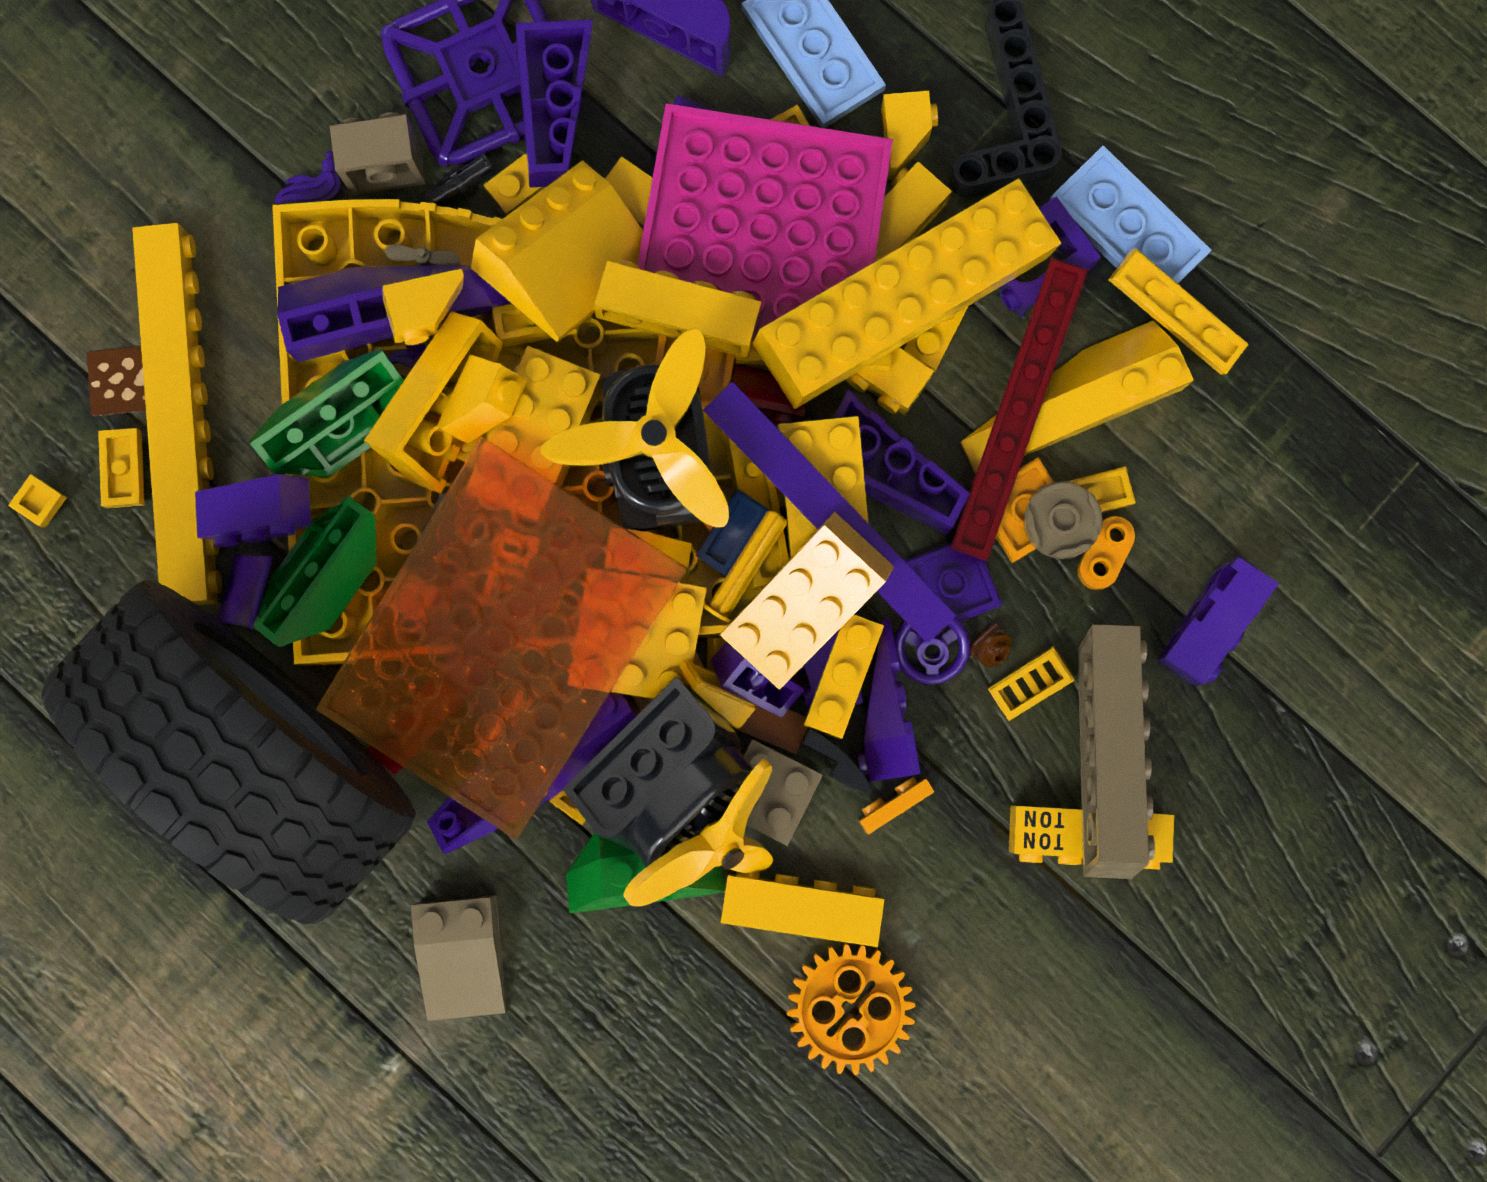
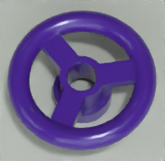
(936, 660)

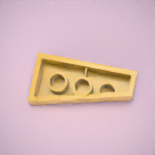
(407, 427)

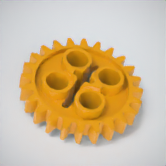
(878, 1031)

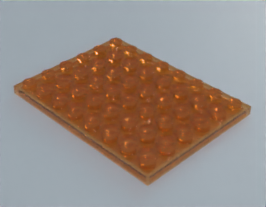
(501, 638)

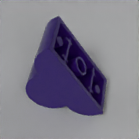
(687, 27)

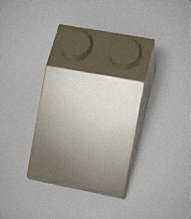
(459, 956)

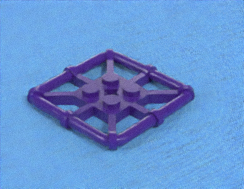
(457, 59)

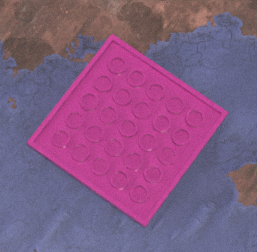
(763, 205)

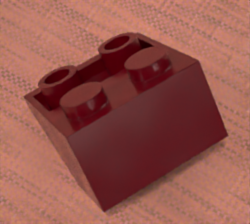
(767, 395)

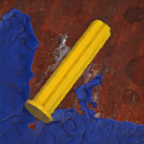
(746, 565)

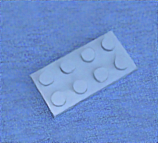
(816, 55)
(1125, 215)

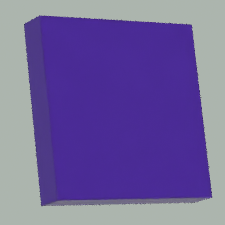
(958, 581)

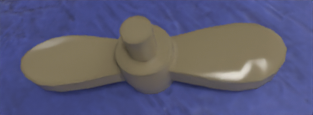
(421, 255)

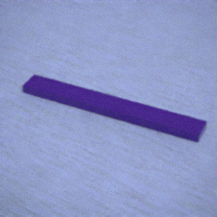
(819, 500)

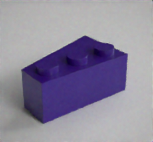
(253, 510)
(1217, 621)

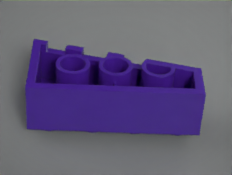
(551, 86)
(902, 475)

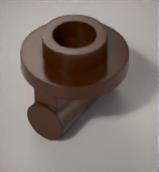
(991, 646)

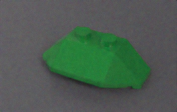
(328, 419)
(319, 574)
(606, 869)

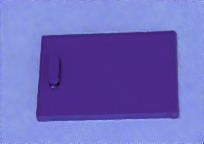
(244, 590)

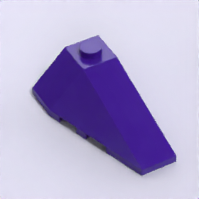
(887, 737)

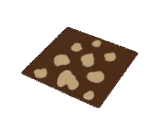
(116, 381)

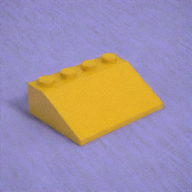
(556, 248)

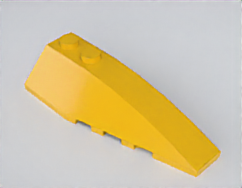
(1099, 387)

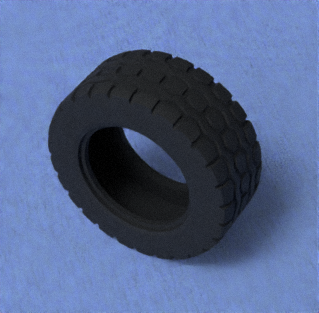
(225, 755)

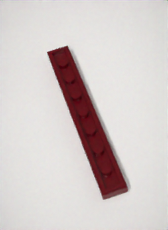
(1018, 409)

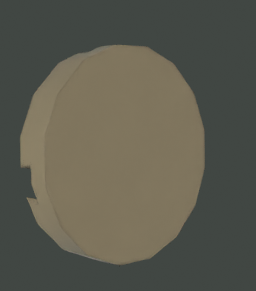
(1062, 520)

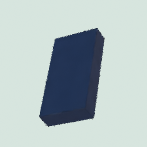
(726, 543)

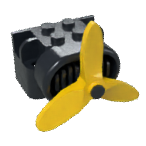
(652, 442)
(674, 795)

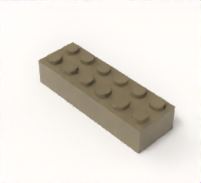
(1114, 753)

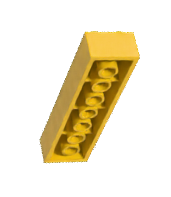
(905, 293)

